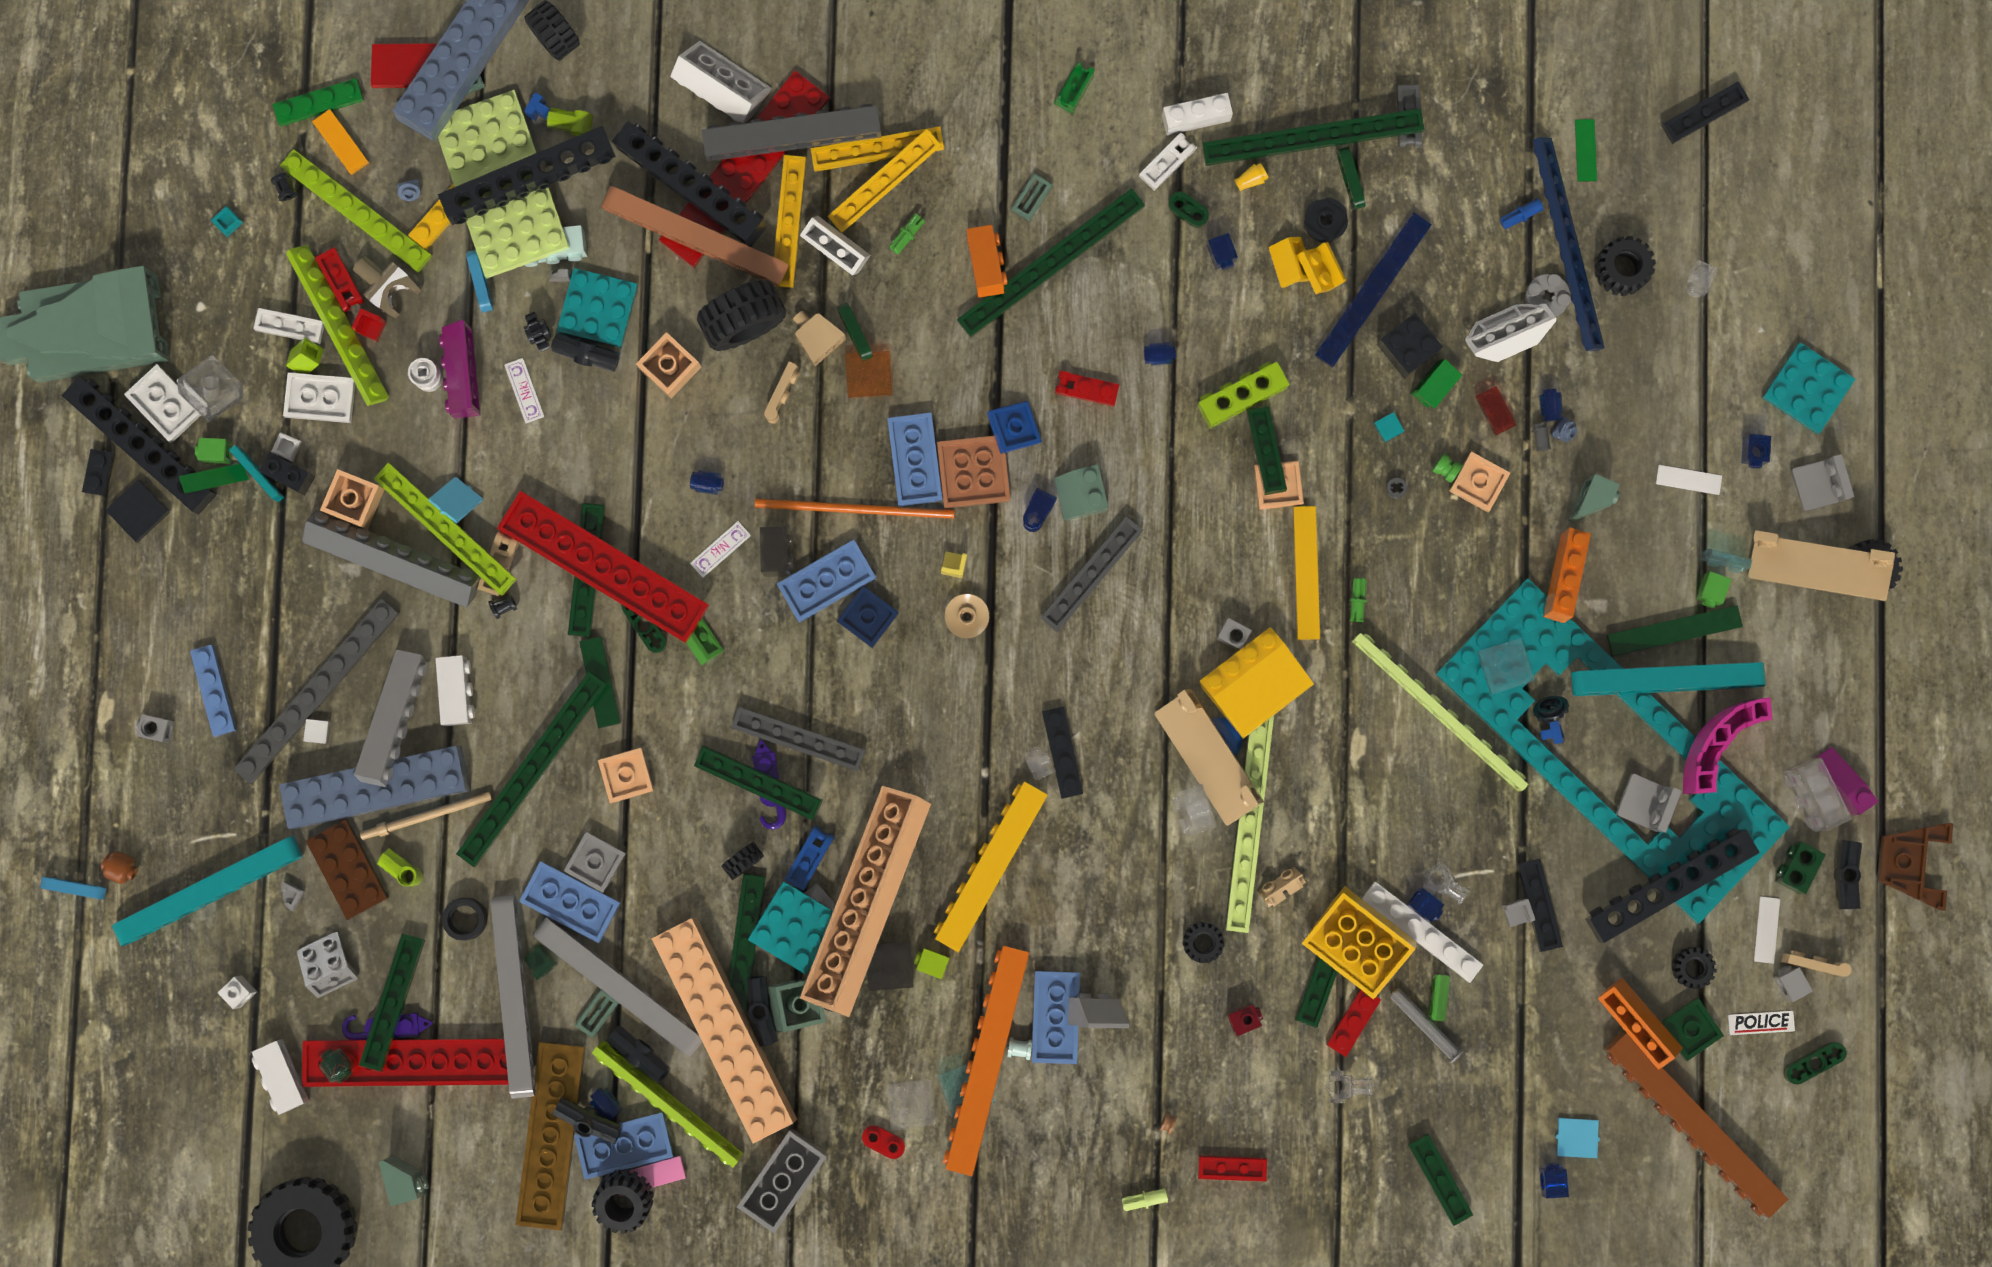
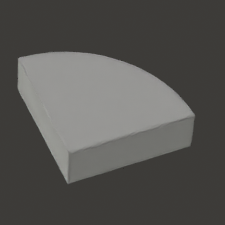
(562, 275)
(291, 895)

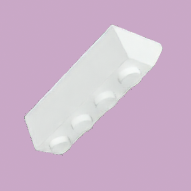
(720, 82)

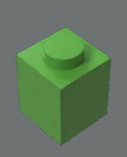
(213, 451)
(1713, 589)

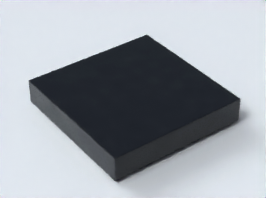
(137, 511)

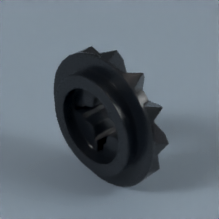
(1545, 708)

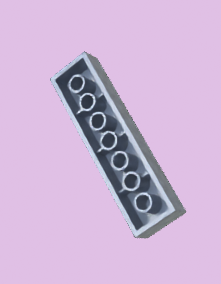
(456, 64)
(344, 796)

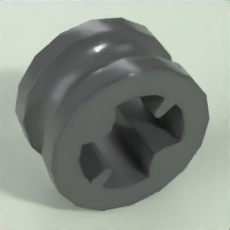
(1396, 495)

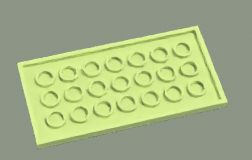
(479, 142)

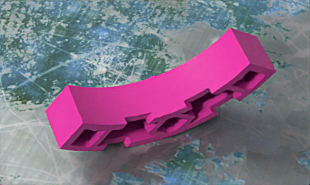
(1715, 737)

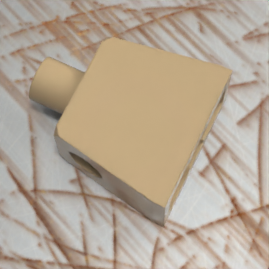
(817, 336)

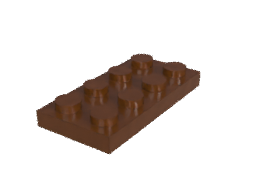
(347, 869)

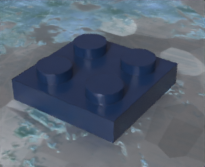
(868, 617)

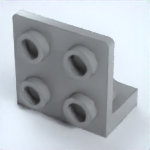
(1822, 483)
(1648, 803)
(325, 965)

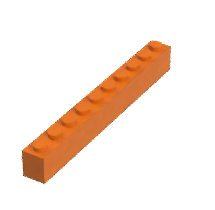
(987, 1060)

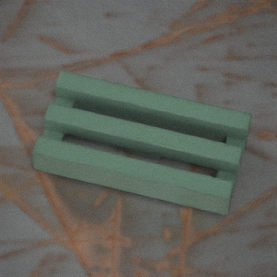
(1022, 213)
(585, 1029)

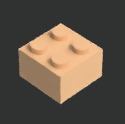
(668, 365)
(352, 499)

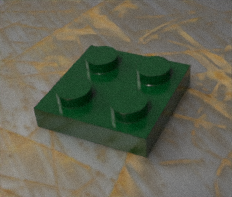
(1692, 1028)

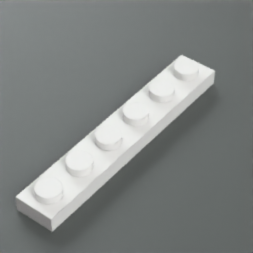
(1423, 932)

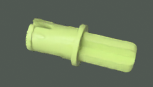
(1144, 1199)

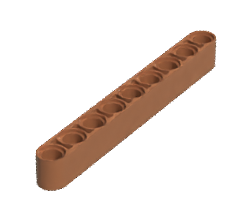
(694, 235)

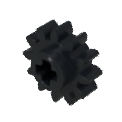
(537, 331)

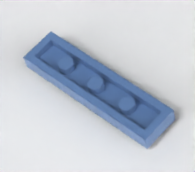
(213, 690)

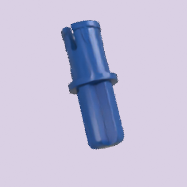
(1521, 213)

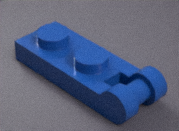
(809, 858)

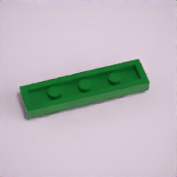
(318, 102)

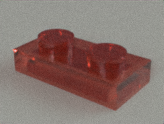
(1495, 411)

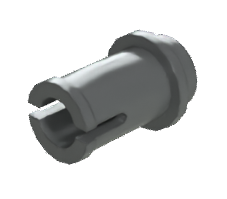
(1541, 436)

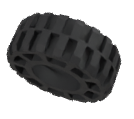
(316, 1197)

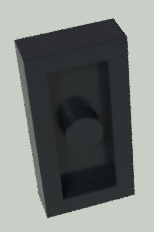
(98, 472)

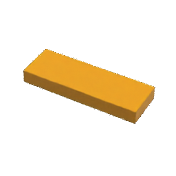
(340, 142)

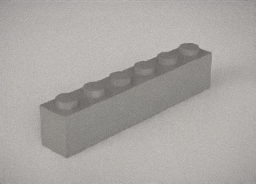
(391, 718)

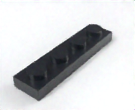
(1705, 112)
(1062, 752)
(1537, 892)

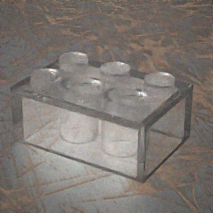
(1817, 795)

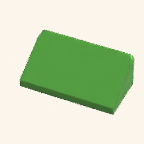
(704, 643)
(1439, 997)

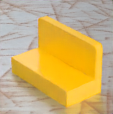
(1287, 262)

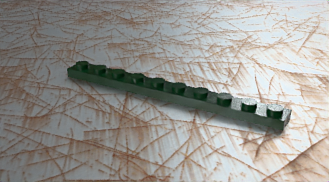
(1313, 137)
(1051, 262)
(531, 769)

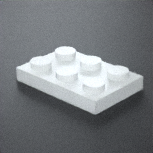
(319, 397)
(161, 404)

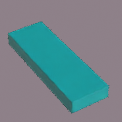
(253, 470)

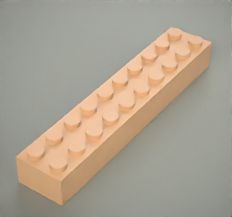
(865, 901)
(724, 1029)

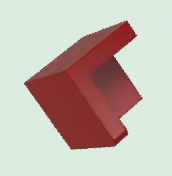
(368, 325)

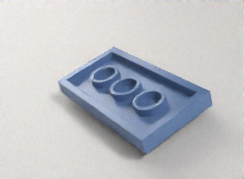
(914, 459)
(826, 581)
(569, 902)
(1052, 1036)
(640, 1143)

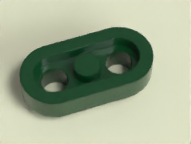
(1189, 208)

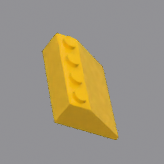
(1256, 682)
(1359, 942)

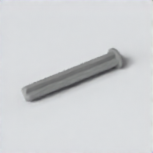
(1426, 1025)

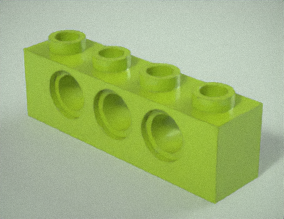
(1215, 415)

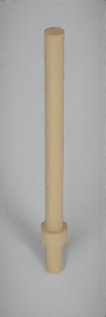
(385, 828)

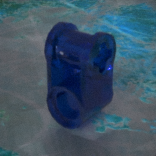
(1039, 507)

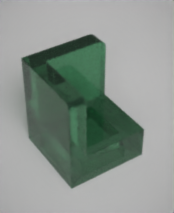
(540, 962)

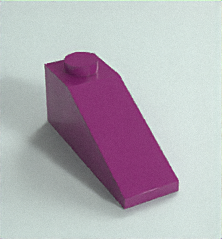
(1848, 783)

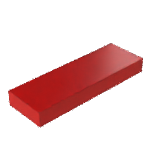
(1232, 1168)

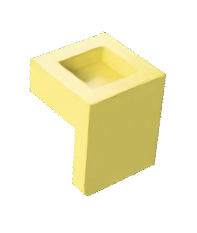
(954, 564)

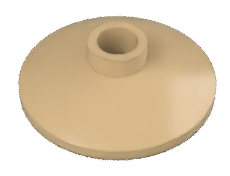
(966, 604)

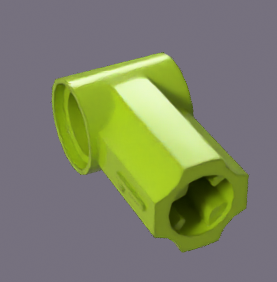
(573, 122)
(398, 868)

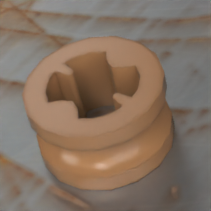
(1168, 1123)

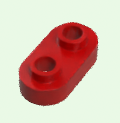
(883, 1142)

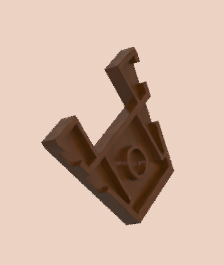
(1904, 862)

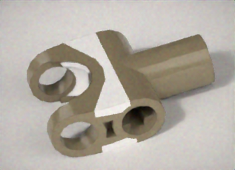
(383, 283)

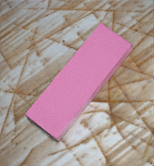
(661, 1171)

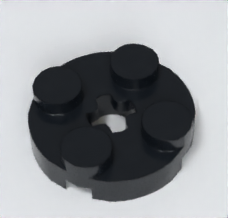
(1314, 225)

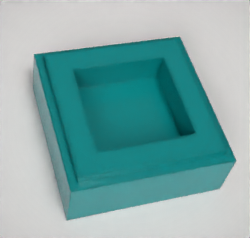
(227, 221)
(1389, 427)

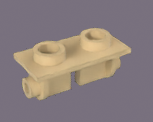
(1272, 891)

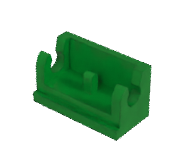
(1074, 88)
(1436, 383)

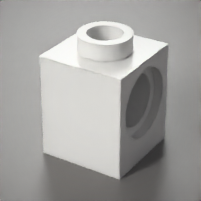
(237, 992)

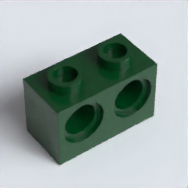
(1805, 871)

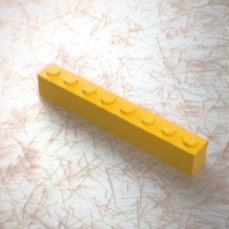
(991, 866)

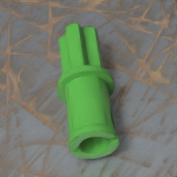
(906, 234)
(1358, 600)

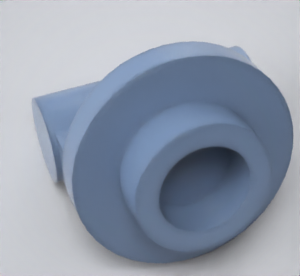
(409, 190)
(1565, 430)

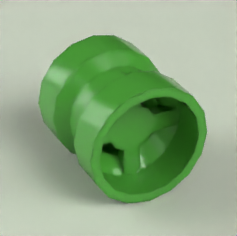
(1447, 467)

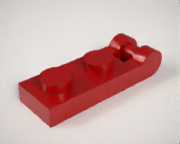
(339, 279)
(1087, 389)

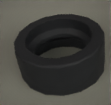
(447, 919)

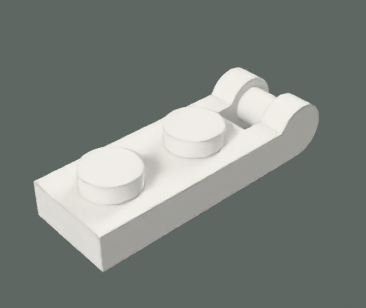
(1167, 162)

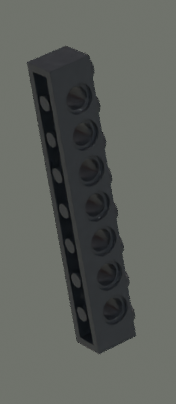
(632, 135)
(515, 173)
(79, 395)
(1743, 849)

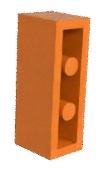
(986, 261)

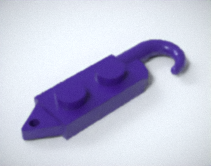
(766, 762)
(408, 1026)

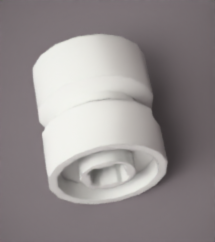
(425, 374)

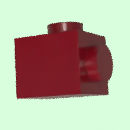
(1245, 1019)

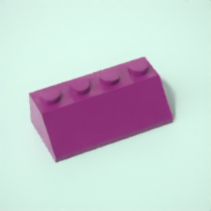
(460, 370)

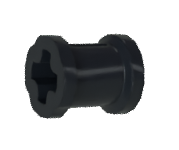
(284, 187)
(502, 605)

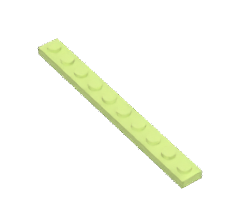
(1446, 717)
(1249, 832)

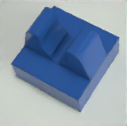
(536, 107)
(1555, 732)

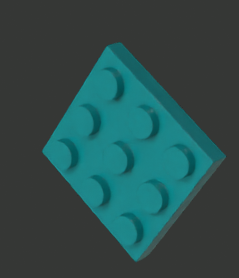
(597, 308)
(1808, 388)
(792, 927)

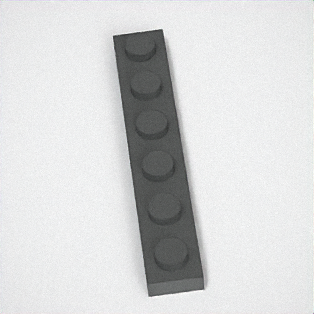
(1091, 574)
(798, 739)

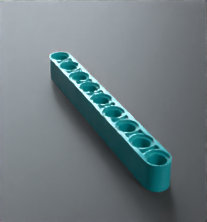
(1668, 679)
(207, 891)

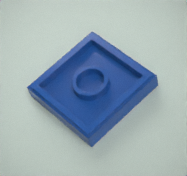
(1014, 427)

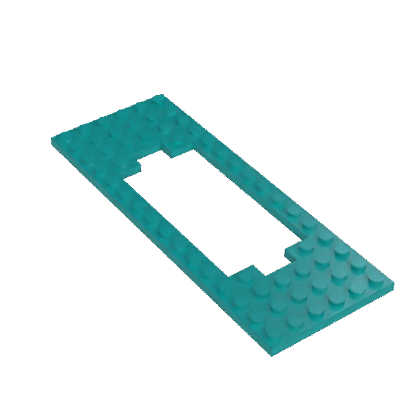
(1557, 647)

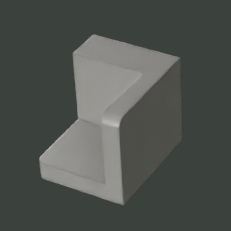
(1518, 912)

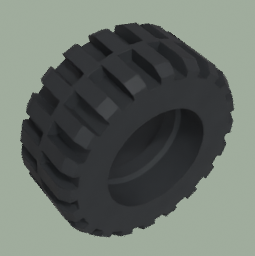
(741, 315)

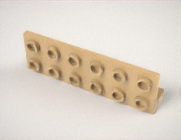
(1821, 566)
(1208, 757)

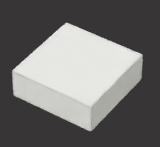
(286, 447)
(316, 731)

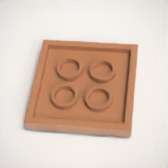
(972, 472)

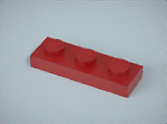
(1353, 1023)

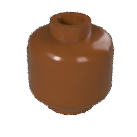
(119, 867)

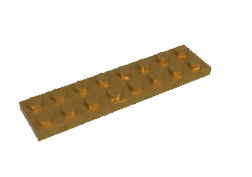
(549, 1137)

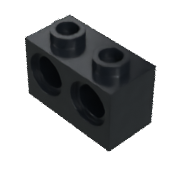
(287, 473)

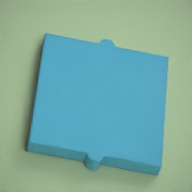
(455, 499)
(1577, 1138)

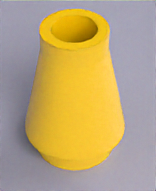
(1251, 177)

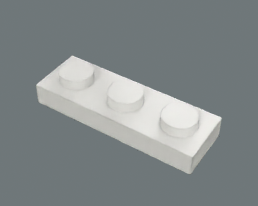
(288, 325)

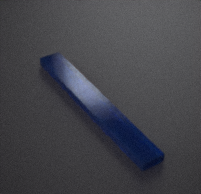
(1373, 290)

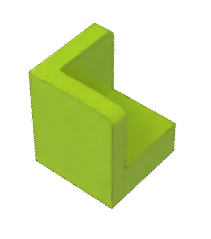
(304, 357)

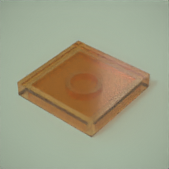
(868, 377)

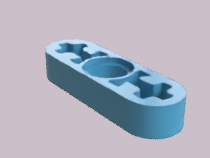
(479, 281)
(73, 887)

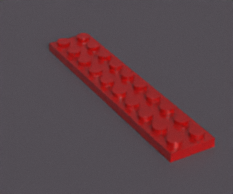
(747, 173)
(603, 567)
(414, 1063)

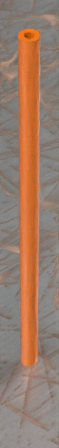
(854, 508)

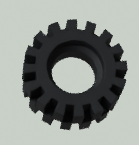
(742, 860)
(1189, 942)
(1707, 968)

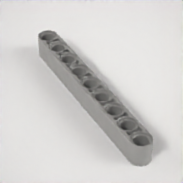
(618, 986)
(513, 997)

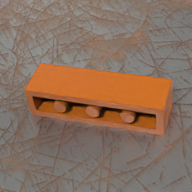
(1567, 575)
(1640, 1023)

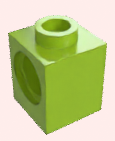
(931, 963)

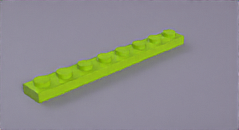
(356, 211)
(337, 325)
(445, 529)
(667, 1103)

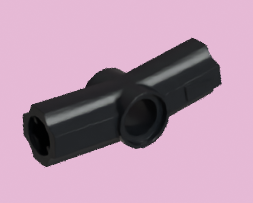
(585, 352)
(1848, 890)
(758, 996)
(638, 1054)
(587, 1121)

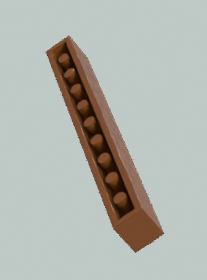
(1696, 1125)

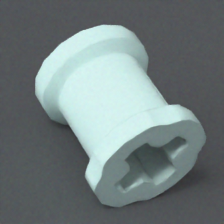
(1019, 1048)

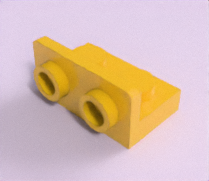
(1321, 268)

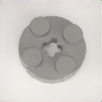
(1552, 284)

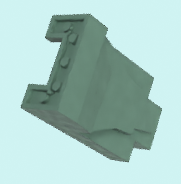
(86, 326)

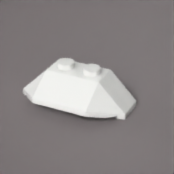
(1510, 331)

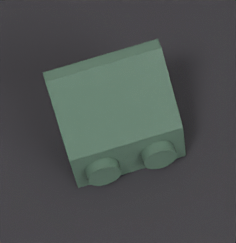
(1081, 493)
(1594, 496)
(791, 1011)
(402, 1180)

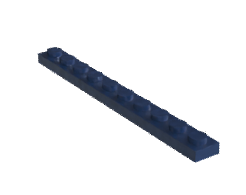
(1568, 243)

